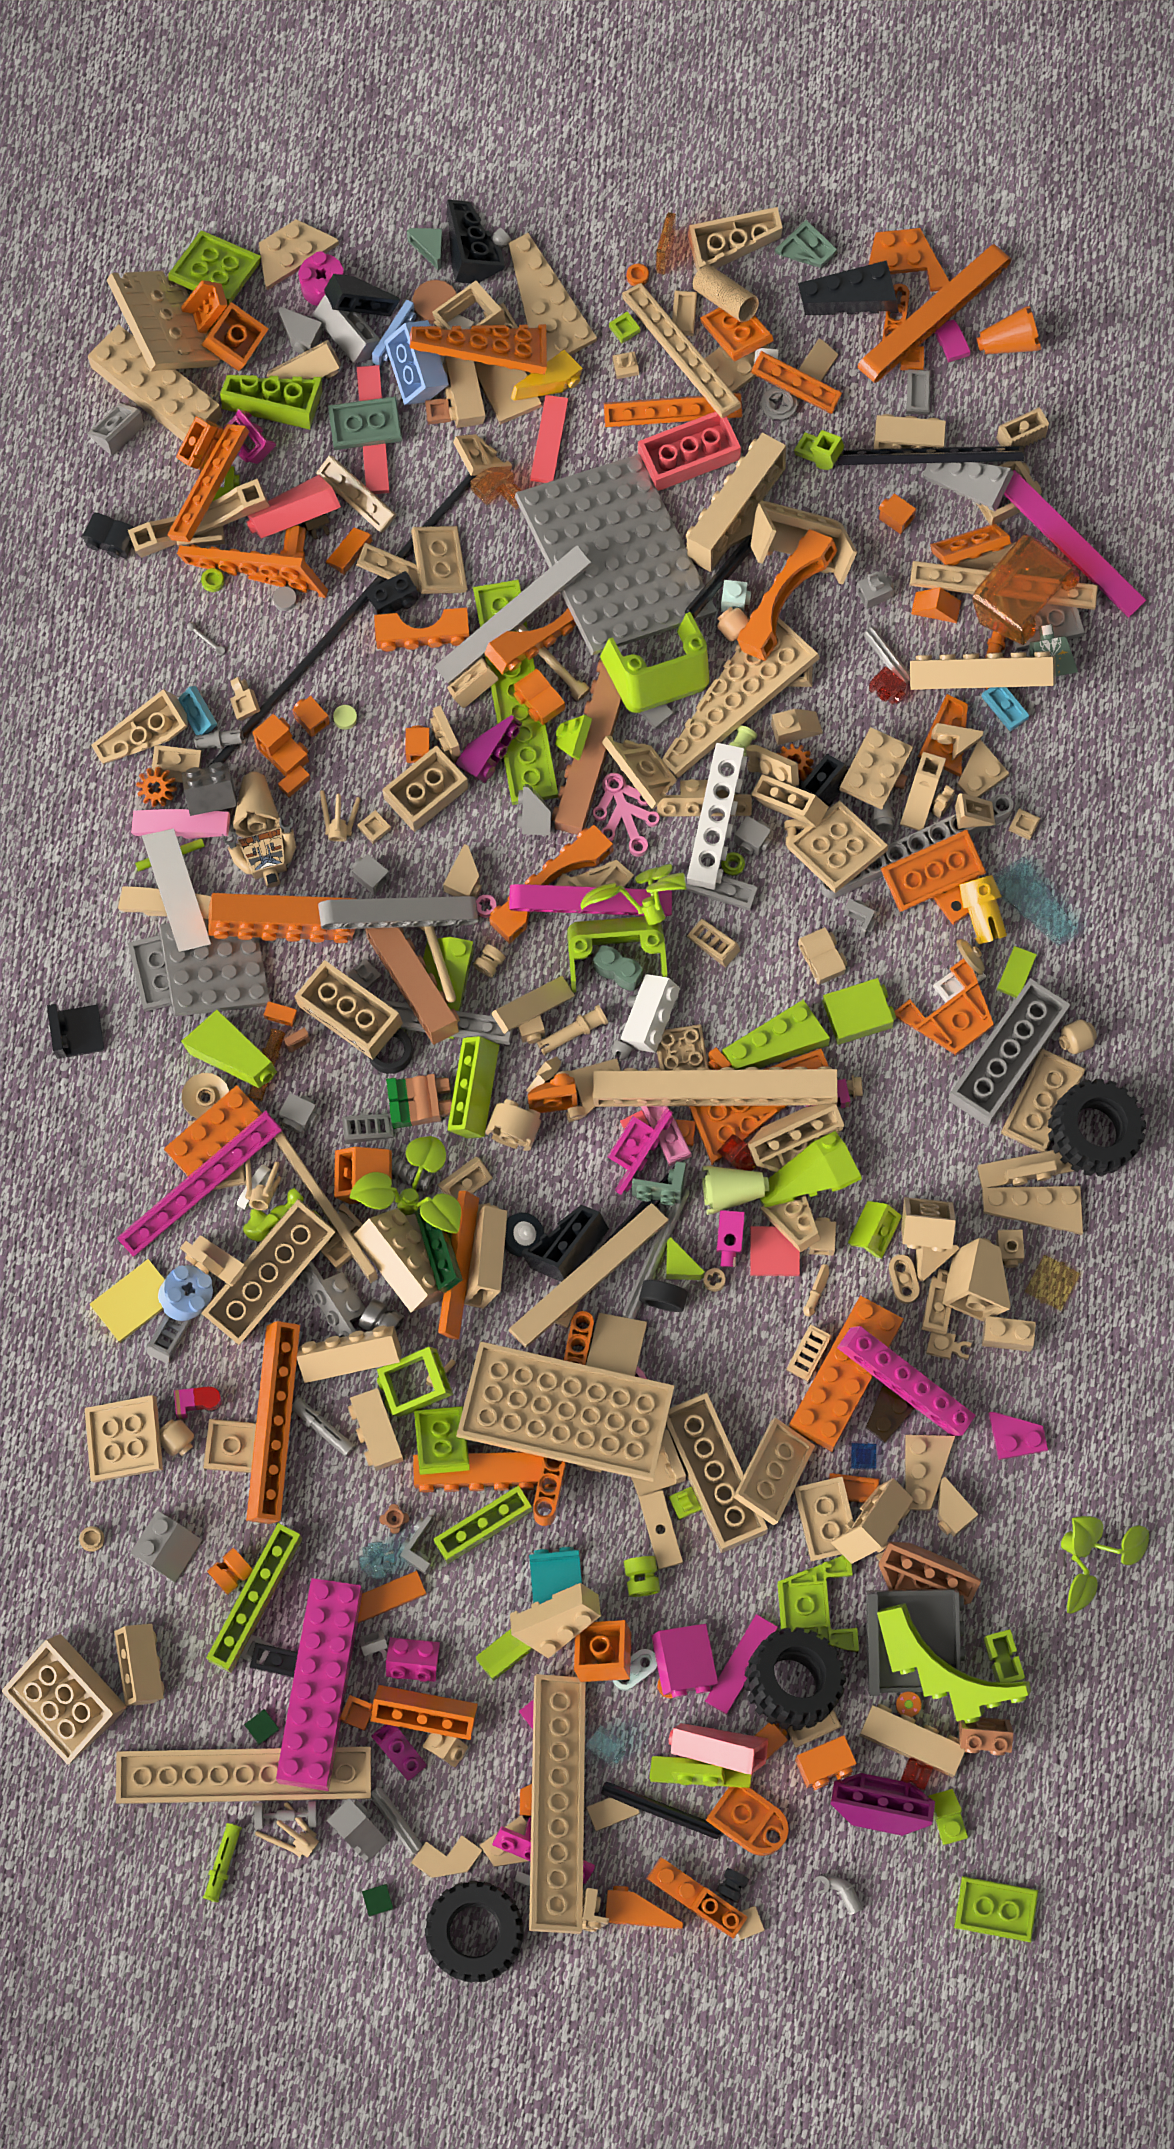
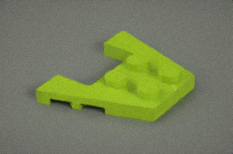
(806, 1605)

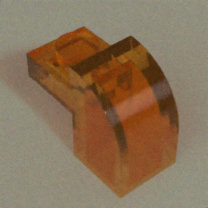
(492, 483)

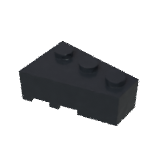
(568, 1244)

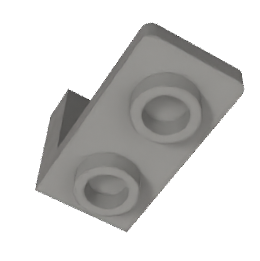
(417, 1560)

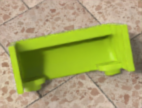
(662, 683)
(585, 934)

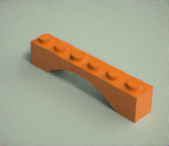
(809, 558)
(513, 647)
(585, 852)

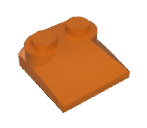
(555, 1095)

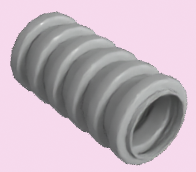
(408, 1172)

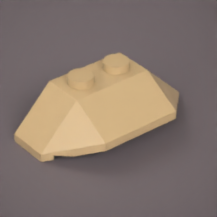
(787, 1137)

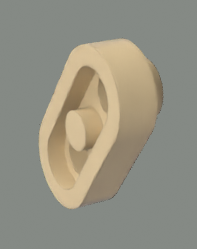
(903, 1279)

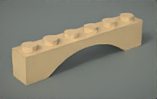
(230, 507)

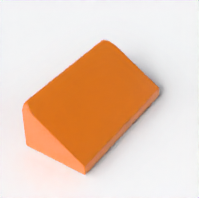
(349, 550)

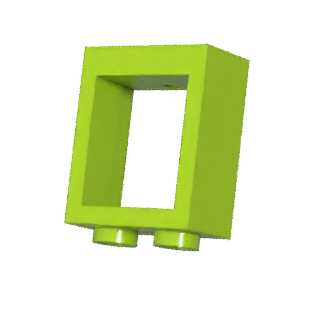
(436, 1373)

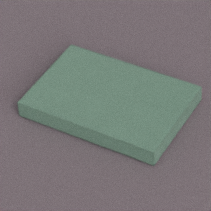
(365, 423)

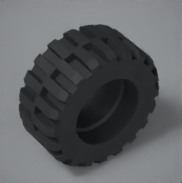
(1121, 1111)
(811, 1653)
(439, 1924)

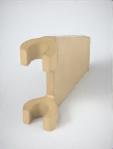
(584, 1087)

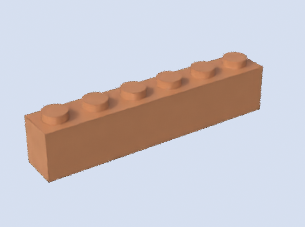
(414, 982)

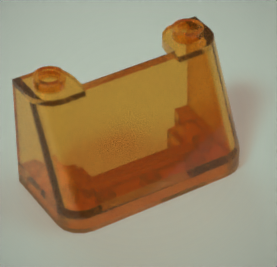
(1021, 588)

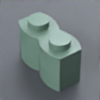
(623, 970)

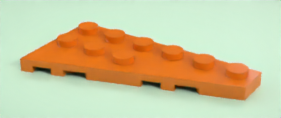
(264, 568)

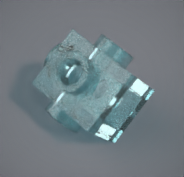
(373, 1551)

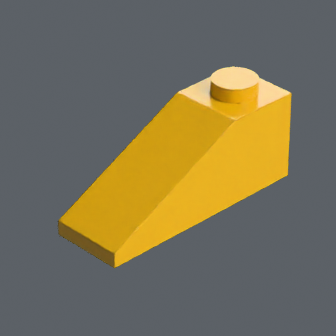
(560, 375)

